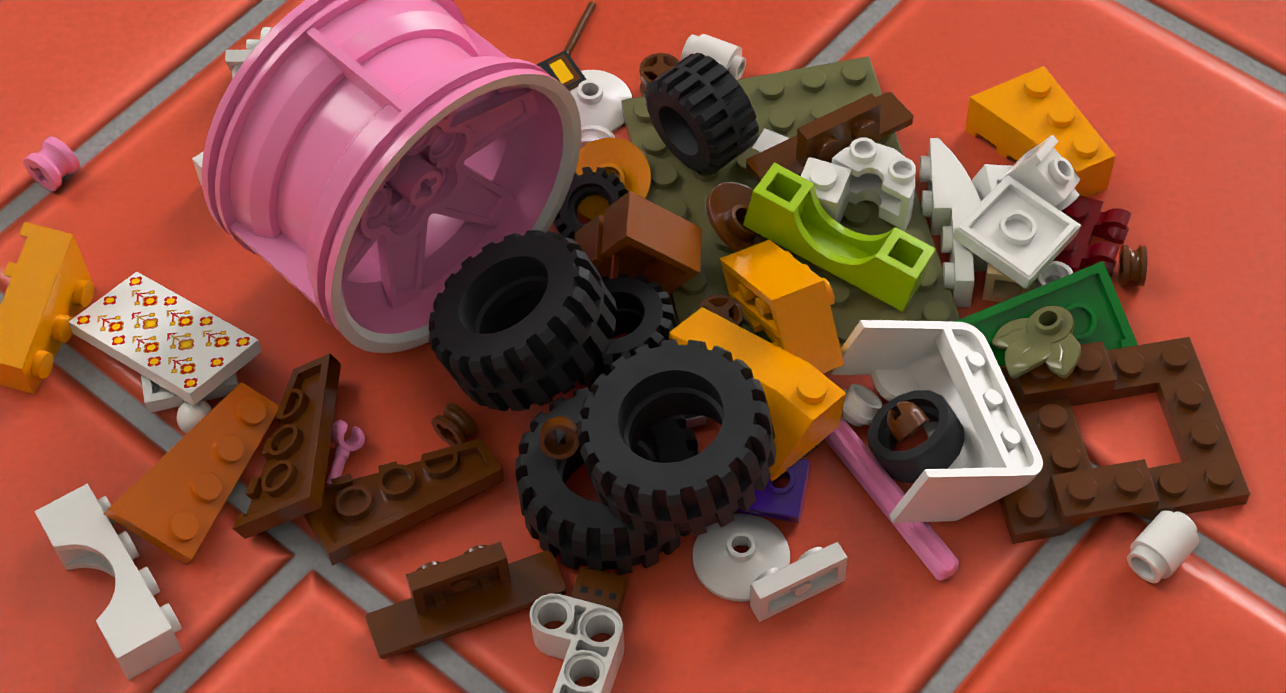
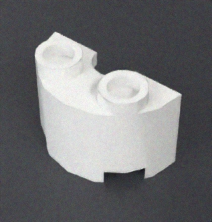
(880, 177)

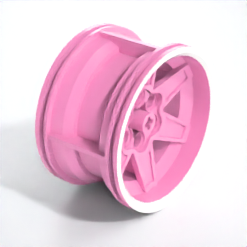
(381, 155)

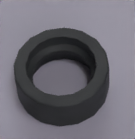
(935, 453)

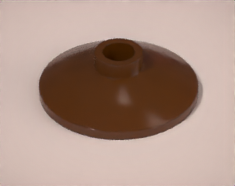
(727, 211)

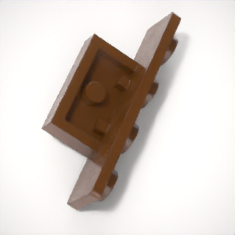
(831, 133)
(462, 595)

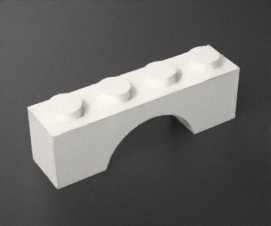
(133, 622)

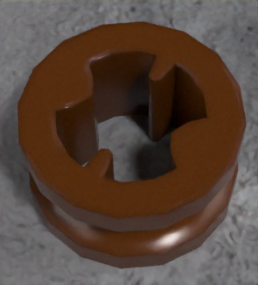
(1132, 265)
(454, 425)

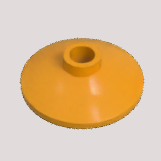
(619, 158)

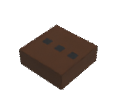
(600, 588)

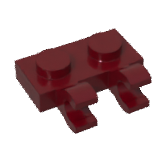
(1107, 225)

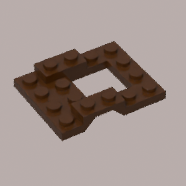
(1072, 491)

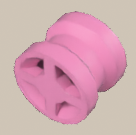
(51, 163)

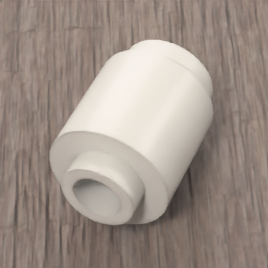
(723, 52)
(1163, 546)

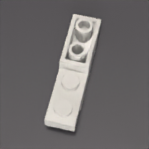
(947, 204)

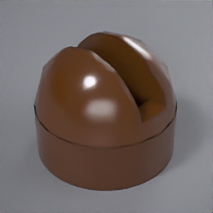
(908, 423)
(549, 440)

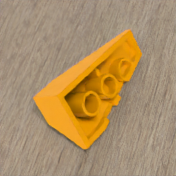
(799, 397)

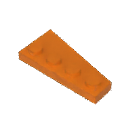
(192, 481)

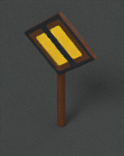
(561, 65)

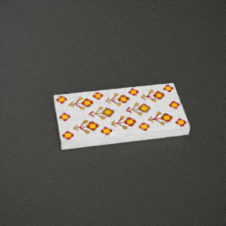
(165, 337)

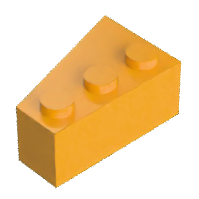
(1029, 111)
(42, 297)
(785, 302)

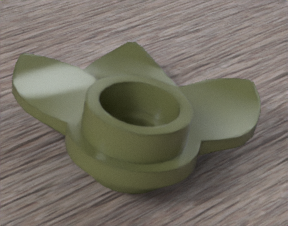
(1032, 342)

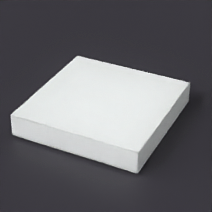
(1016, 231)

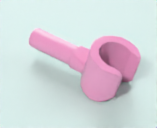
(343, 448)

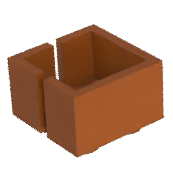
(643, 242)

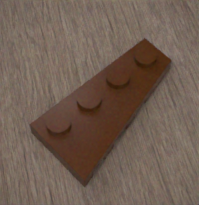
(296, 451)
(399, 496)

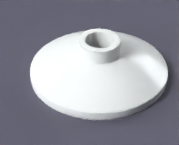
(600, 99)
(730, 572)

